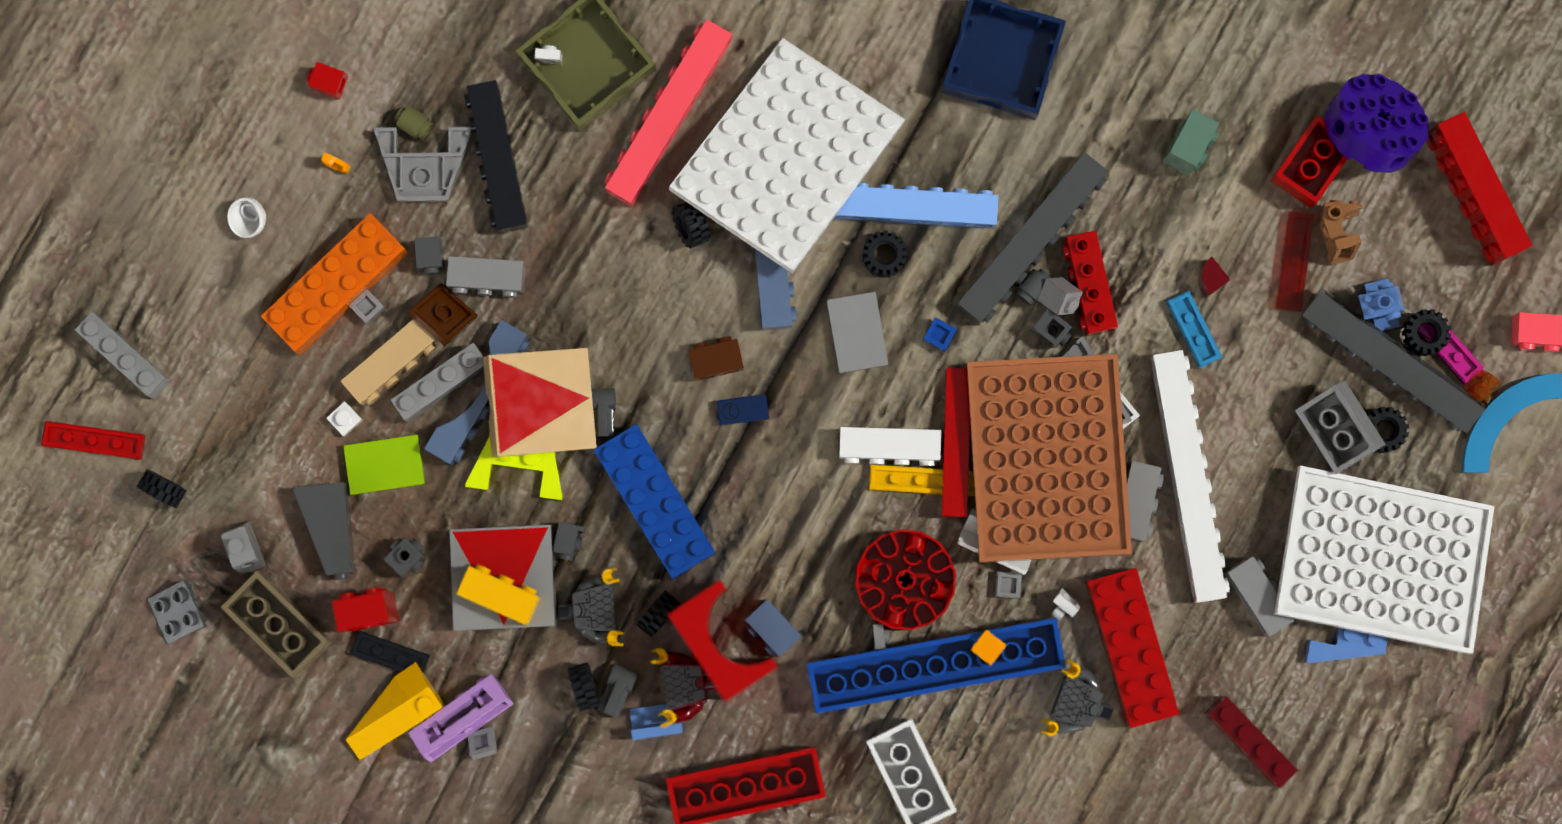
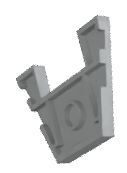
(423, 175)

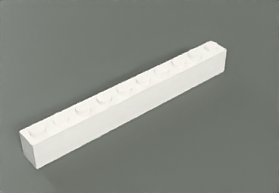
(1188, 476)

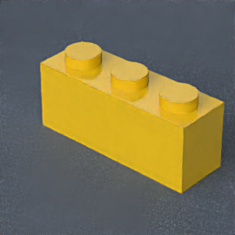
(499, 594)

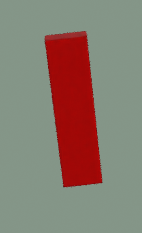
(93, 440)

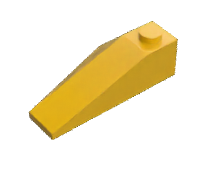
(399, 708)

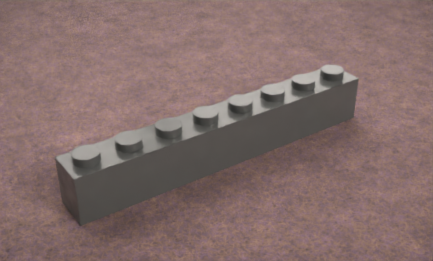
(1032, 238)
(1394, 360)

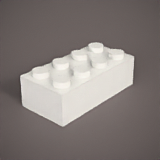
(910, 774)

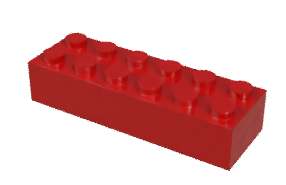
(1477, 189)
(1132, 648)
(746, 787)

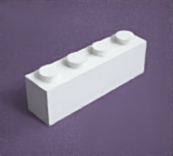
(889, 444)

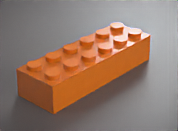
(334, 284)

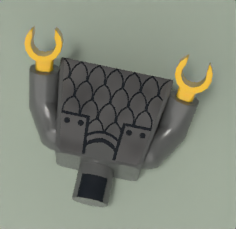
(594, 609)
(1076, 702)

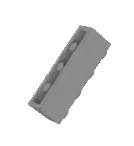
(123, 355)
(439, 383)

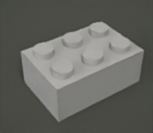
(1340, 427)

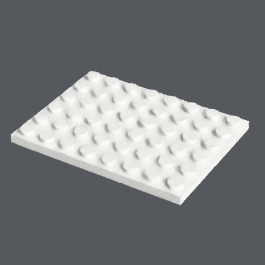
(787, 155)
(1384, 560)

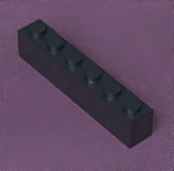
(497, 157)

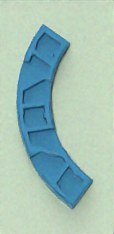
(1499, 412)

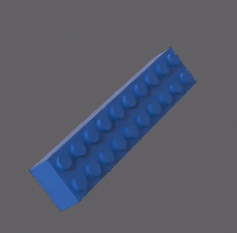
(933, 666)

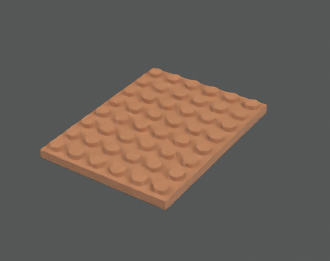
(1048, 458)

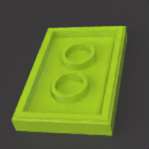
(384, 465)

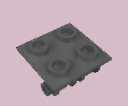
(177, 611)

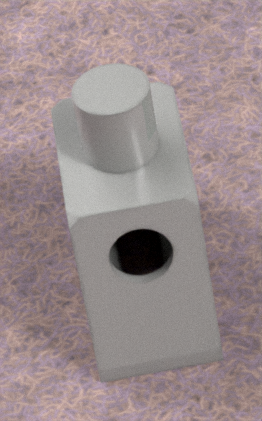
(243, 548)

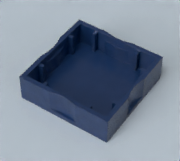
(1003, 57)

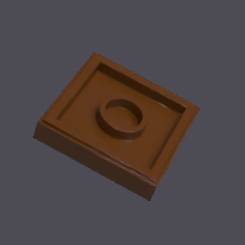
(442, 314)

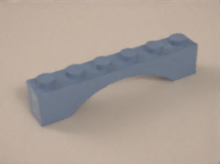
(451, 438)

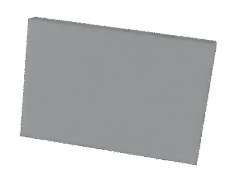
(857, 332)

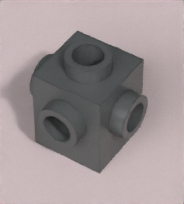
(397, 560)

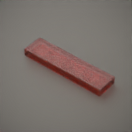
(1294, 261)

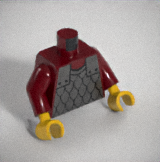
(683, 686)

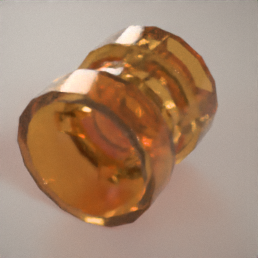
(1484, 386)

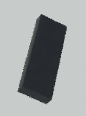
(387, 652)

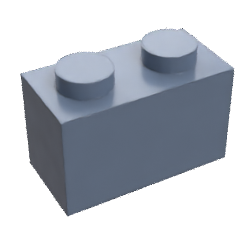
(772, 628)

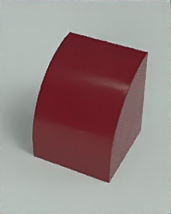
(1211, 277)

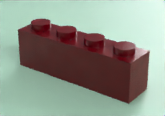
(1251, 741)

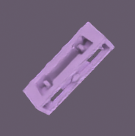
(434, 743)

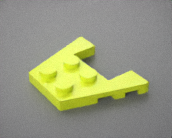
(542, 462)

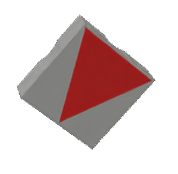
(512, 551)

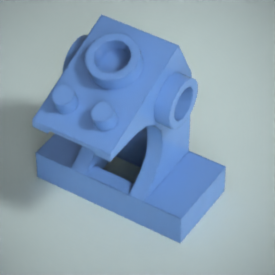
(1382, 304)

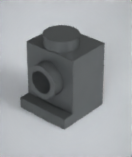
(1048, 320)
(568, 540)

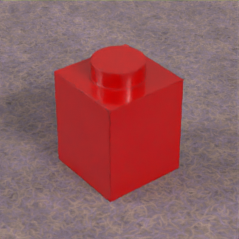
(327, 80)

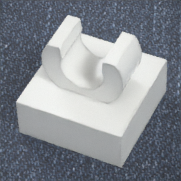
(1065, 604)

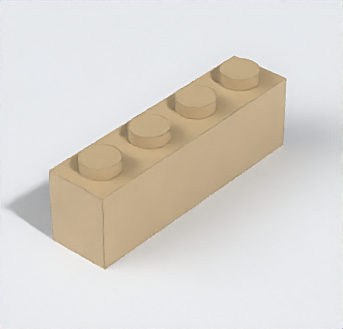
(389, 362)

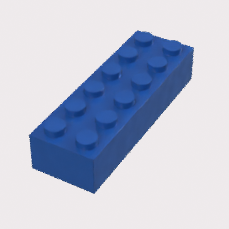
(654, 501)

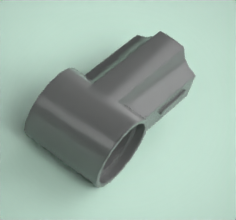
(603, 408)
(619, 685)

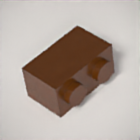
(716, 359)

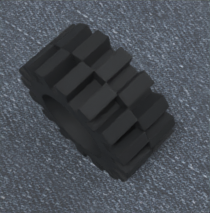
(690, 225)
(877, 267)
(1441, 332)
(1398, 423)
(161, 488)
(658, 613)
(583, 686)

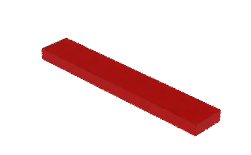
(956, 444)

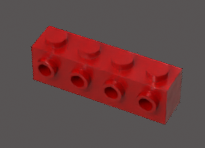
(1090, 277)

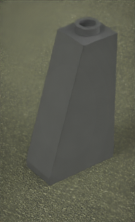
(329, 523)

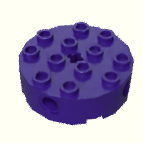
(1376, 123)

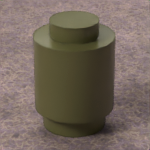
(413, 122)

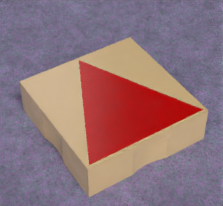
(539, 402)

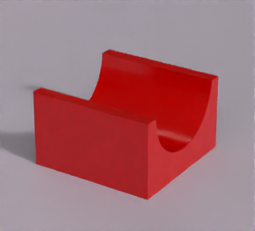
(694, 625)

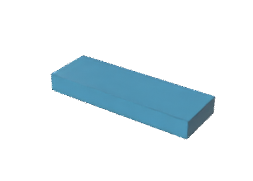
(1194, 329)

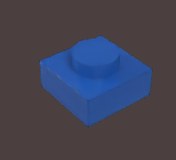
(939, 334)

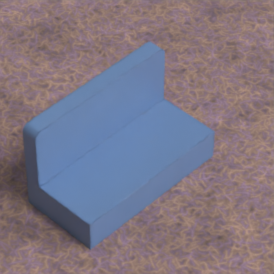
(647, 723)

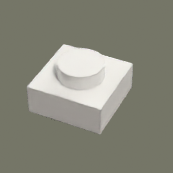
(548, 55)
(344, 419)

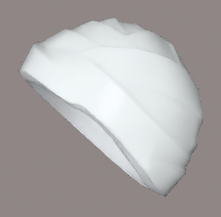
(246, 217)

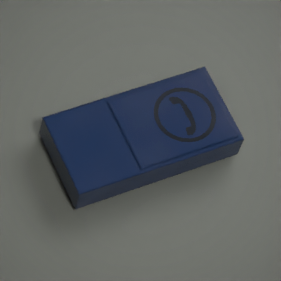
(742, 410)

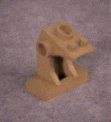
(1338, 243)

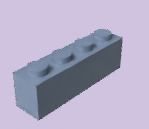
(774, 294)

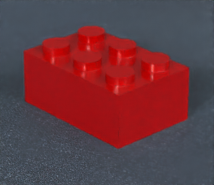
(1310, 164)
(365, 611)

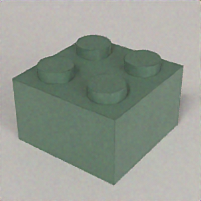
(1191, 141)

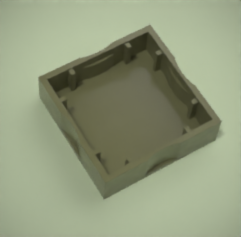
(597, 61)

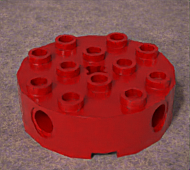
(927, 567)

